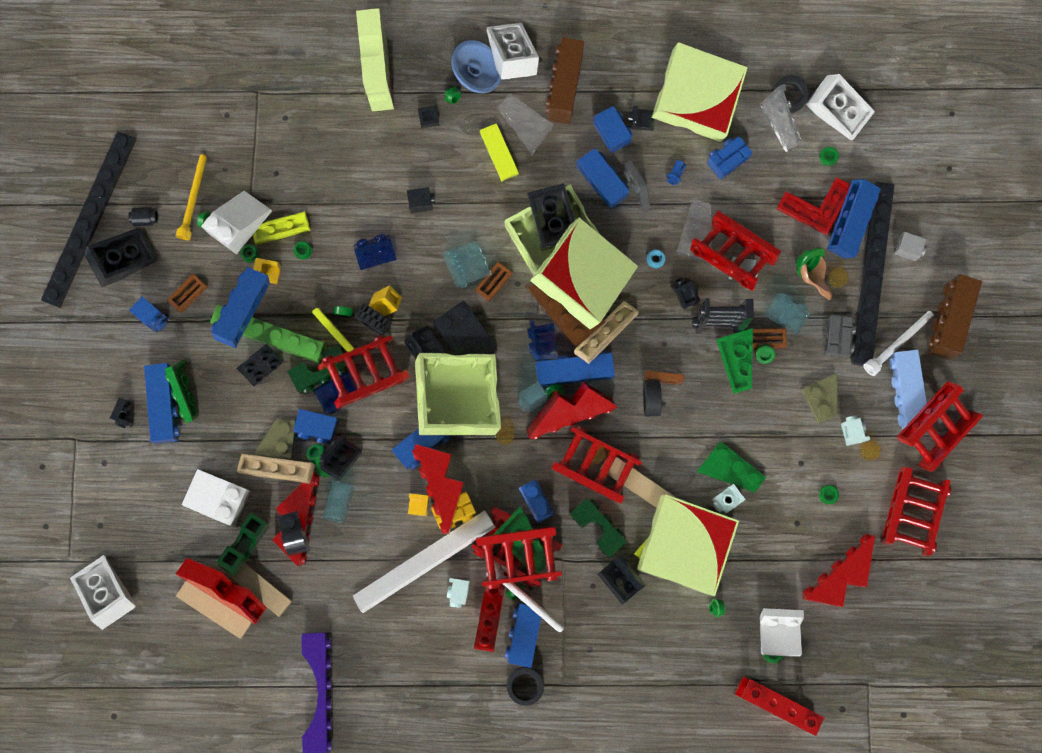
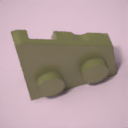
(822, 398)
(278, 440)

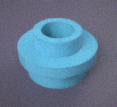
(655, 253)

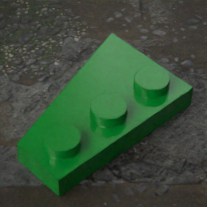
(737, 359)
(179, 383)
(731, 468)
(519, 522)

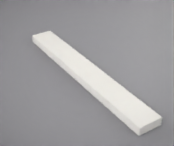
(423, 562)

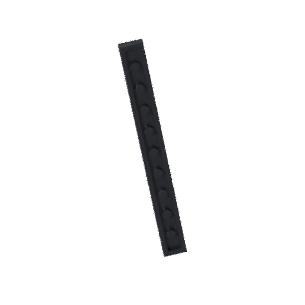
(88, 219)
(872, 276)

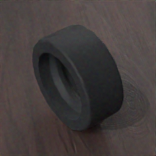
(800, 85)
(652, 398)
(510, 686)

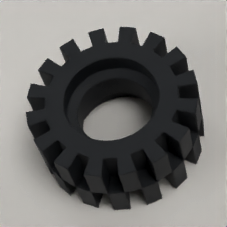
(372, 319)

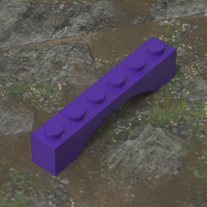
(315, 651)

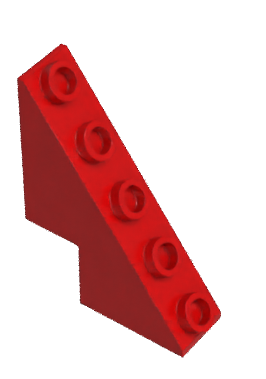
(563, 412)
(444, 490)
(302, 501)
(851, 570)
(222, 589)
(489, 618)

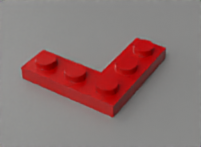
(816, 218)

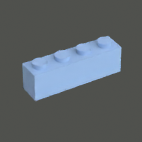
(908, 384)

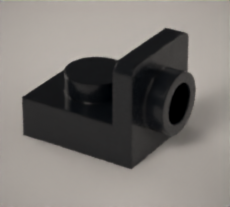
(641, 119)
(685, 292)
(119, 412)

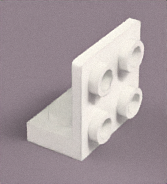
(781, 632)

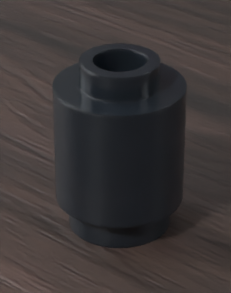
(143, 216)

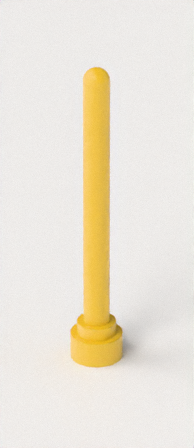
(184, 231)

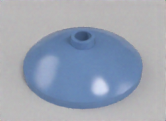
(475, 67)

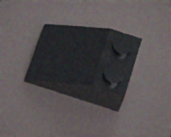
(550, 214)
(119, 256)
(463, 331)

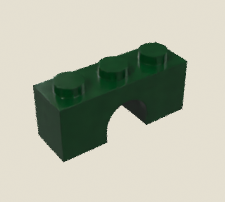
(306, 380)
(249, 536)
(611, 538)

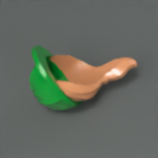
(812, 269)

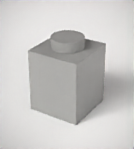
(910, 246)

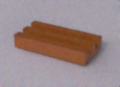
(483, 294)
(192, 298)
(783, 338)
(668, 378)

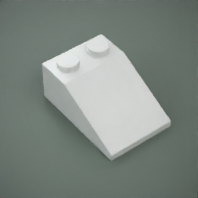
(512, 51)
(840, 106)
(236, 221)
(216, 498)
(102, 593)

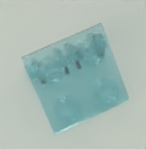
(466, 264)

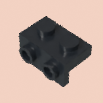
(423, 342)
(339, 457)
(621, 579)

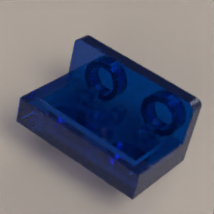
(374, 251)
(543, 341)
(328, 393)

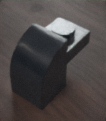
(292, 535)

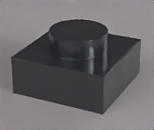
(428, 117)

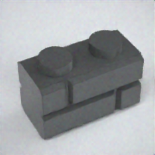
(839, 336)

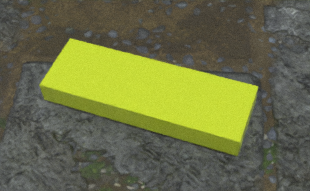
(499, 152)
(281, 228)
(333, 330)

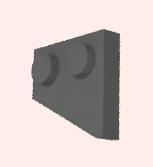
(638, 185)

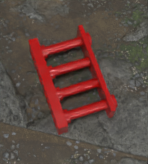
(742, 236)
(362, 390)
(928, 415)
(597, 484)
(896, 516)
(499, 518)
(526, 537)
(779, 706)

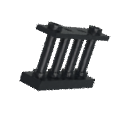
(734, 316)

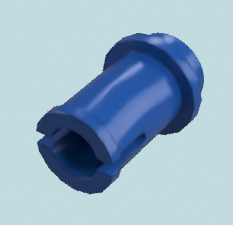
(676, 172)

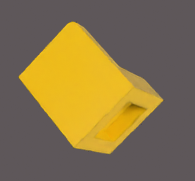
(269, 268)
(385, 301)
(418, 504)

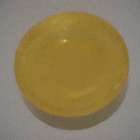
(838, 277)
(505, 435)
(869, 450)
(599, 457)

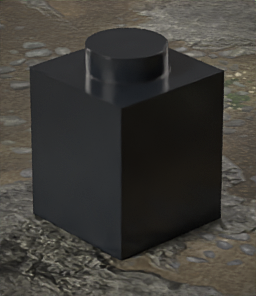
(420, 200)

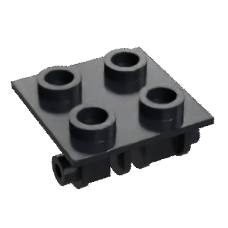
(260, 365)

